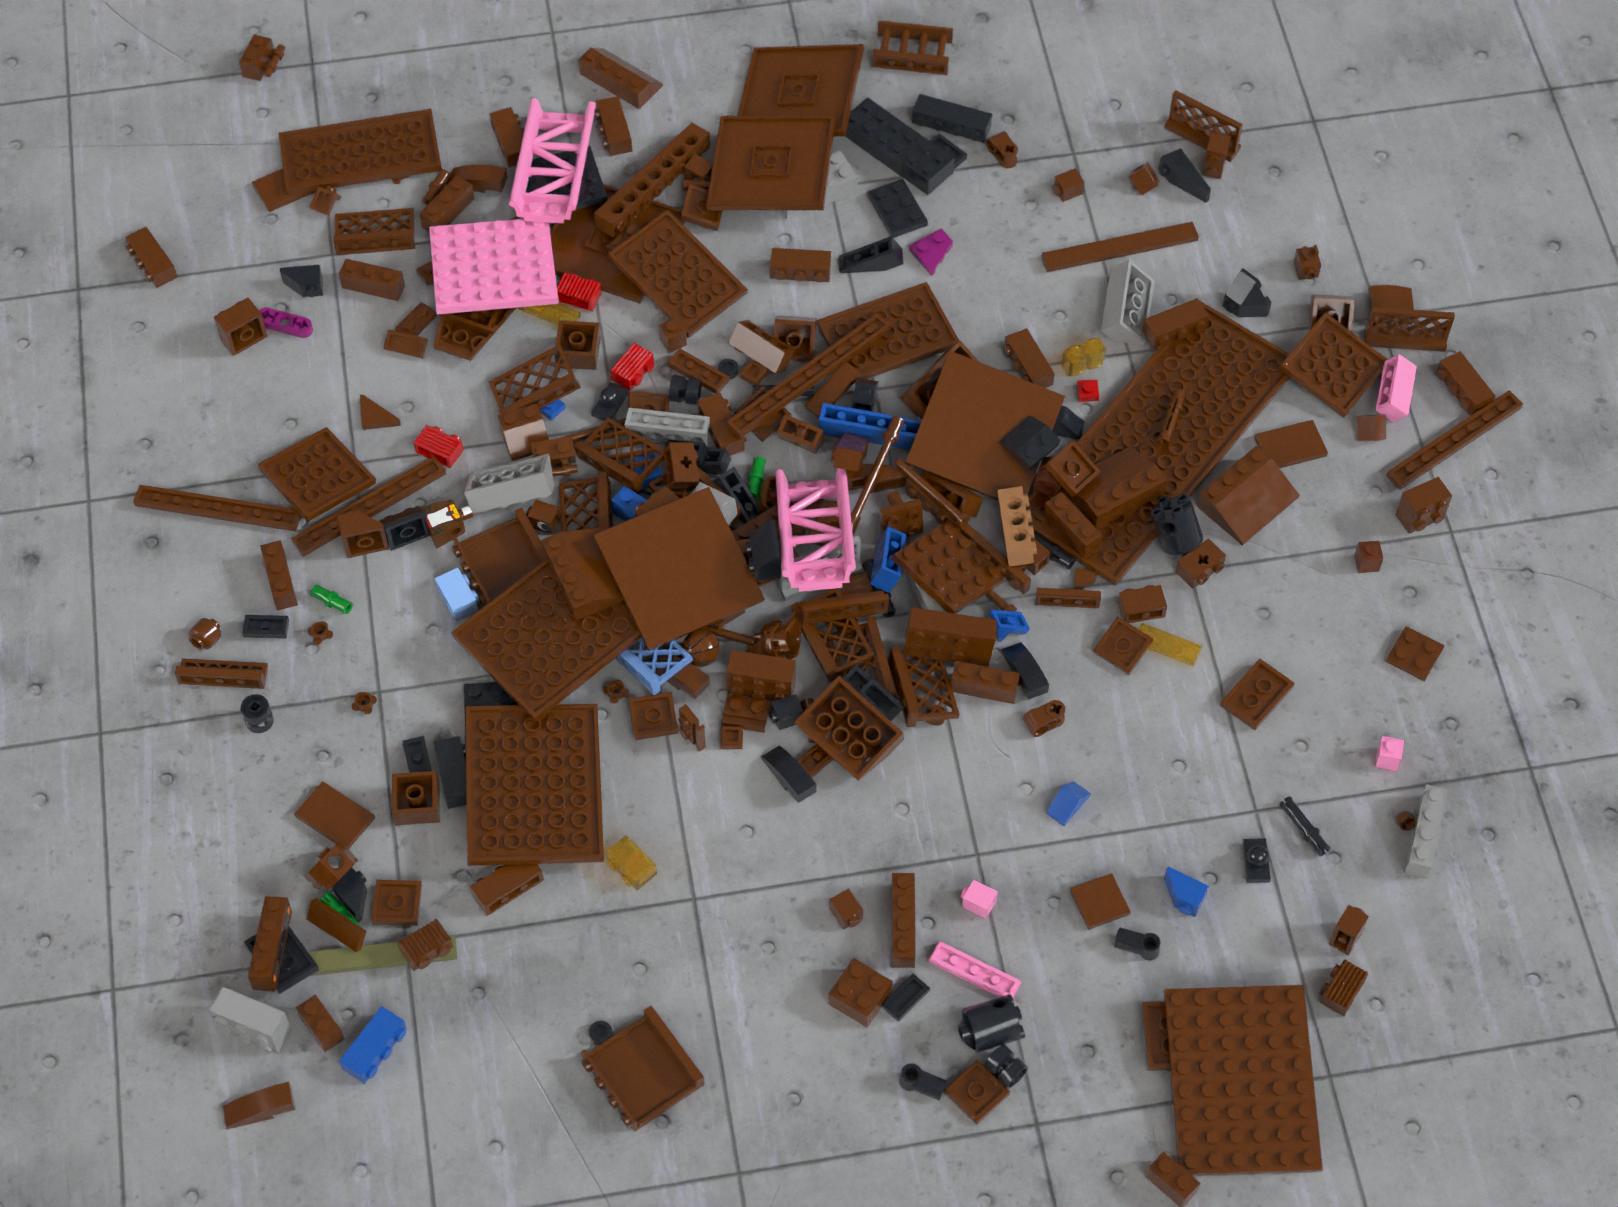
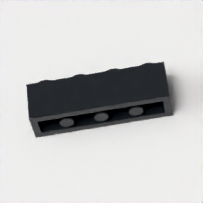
(952, 118)

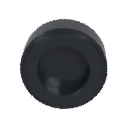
(729, 368)
(600, 1032)

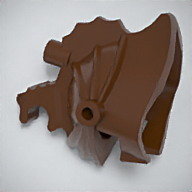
(779, 638)

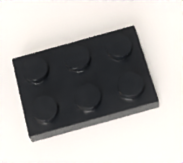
(897, 208)
(295, 964)

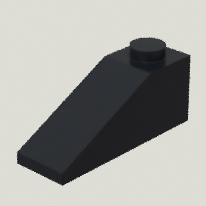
(1182, 174)
(873, 257)
(736, 488)

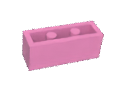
(1396, 388)

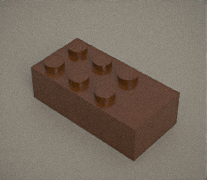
(949, 636)

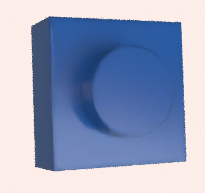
(553, 409)

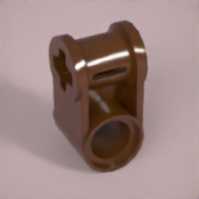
(1003, 149)
(1045, 718)

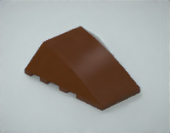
(467, 332)

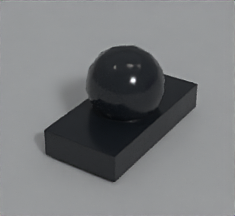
(610, 401)
(1256, 860)

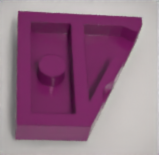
(932, 250)

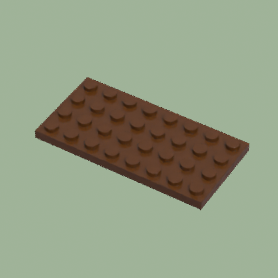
(359, 151)

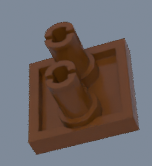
(901, 516)

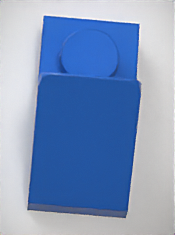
(1008, 623)

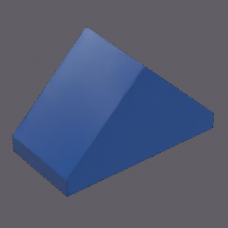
(1067, 802)

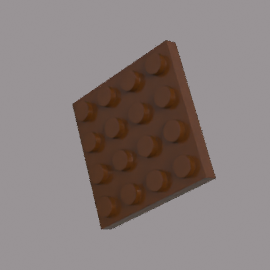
(1334, 364)
(317, 474)
(949, 567)

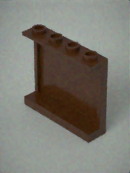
(500, 556)
(643, 1070)

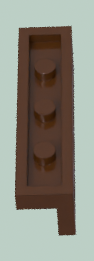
(844, 607)
(222, 676)

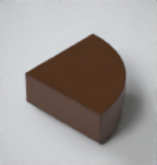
(1084, 578)

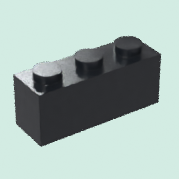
(452, 768)

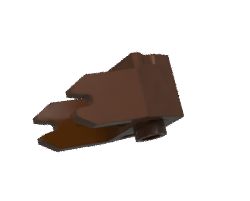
(323, 874)

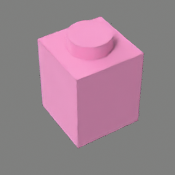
(1389, 753)
(979, 899)

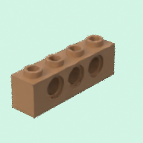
(1016, 527)

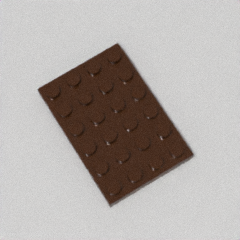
(677, 273)
(916, 330)

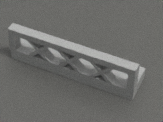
(667, 425)

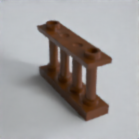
(912, 61)

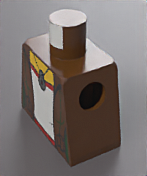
(445, 521)

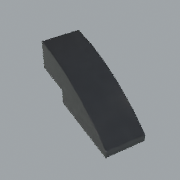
(709, 459)
(1031, 676)
(873, 692)
(789, 773)

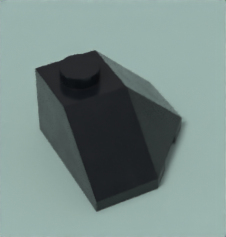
(1246, 298)

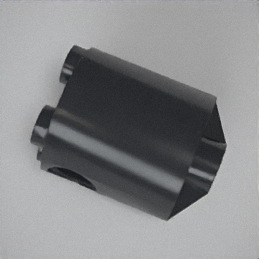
(1177, 524)
(991, 1024)

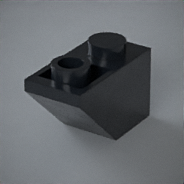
(865, 394)

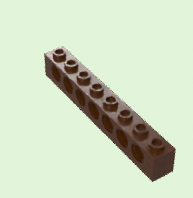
(651, 180)

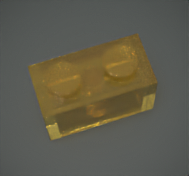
(630, 863)

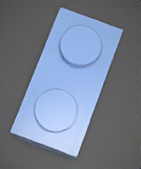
(457, 594)

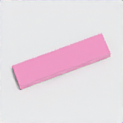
(973, 970)

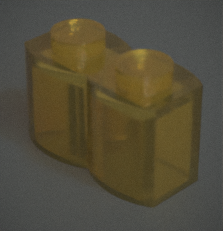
(1083, 357)

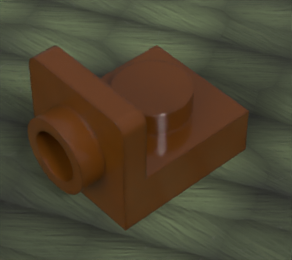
(324, 200)

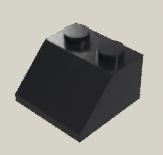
(1030, 442)
(405, 527)
(764, 552)

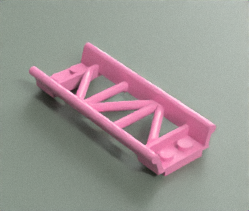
(539, 205)
(810, 572)

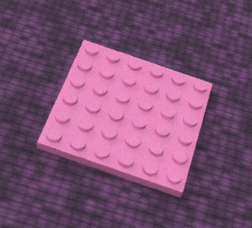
(492, 265)

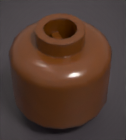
(204, 633)

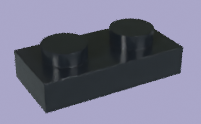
(950, 148)
(265, 626)
(417, 755)

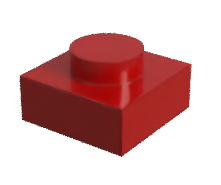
(1087, 390)

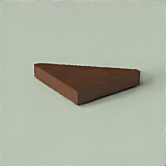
(375, 416)

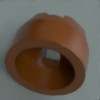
(1410, 820)

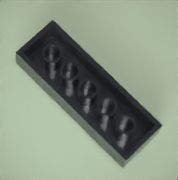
(899, 146)

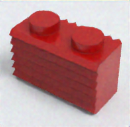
(578, 291)
(632, 367)
(436, 443)

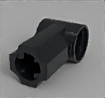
(1135, 943)
(924, 1083)

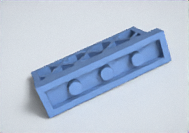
(642, 670)

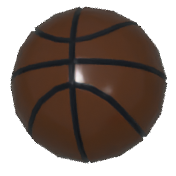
(702, 647)

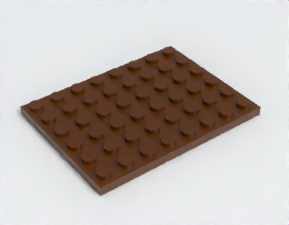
(536, 644)
(533, 786)
(1242, 1080)

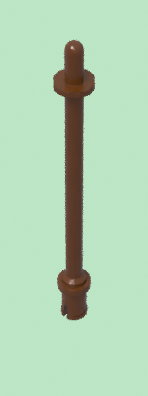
(890, 437)

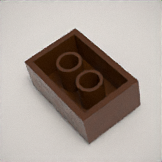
(760, 676)

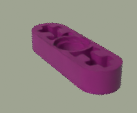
(291, 328)

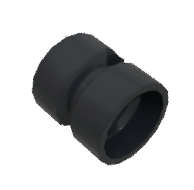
(691, 393)
(257, 713)
(1000, 1060)

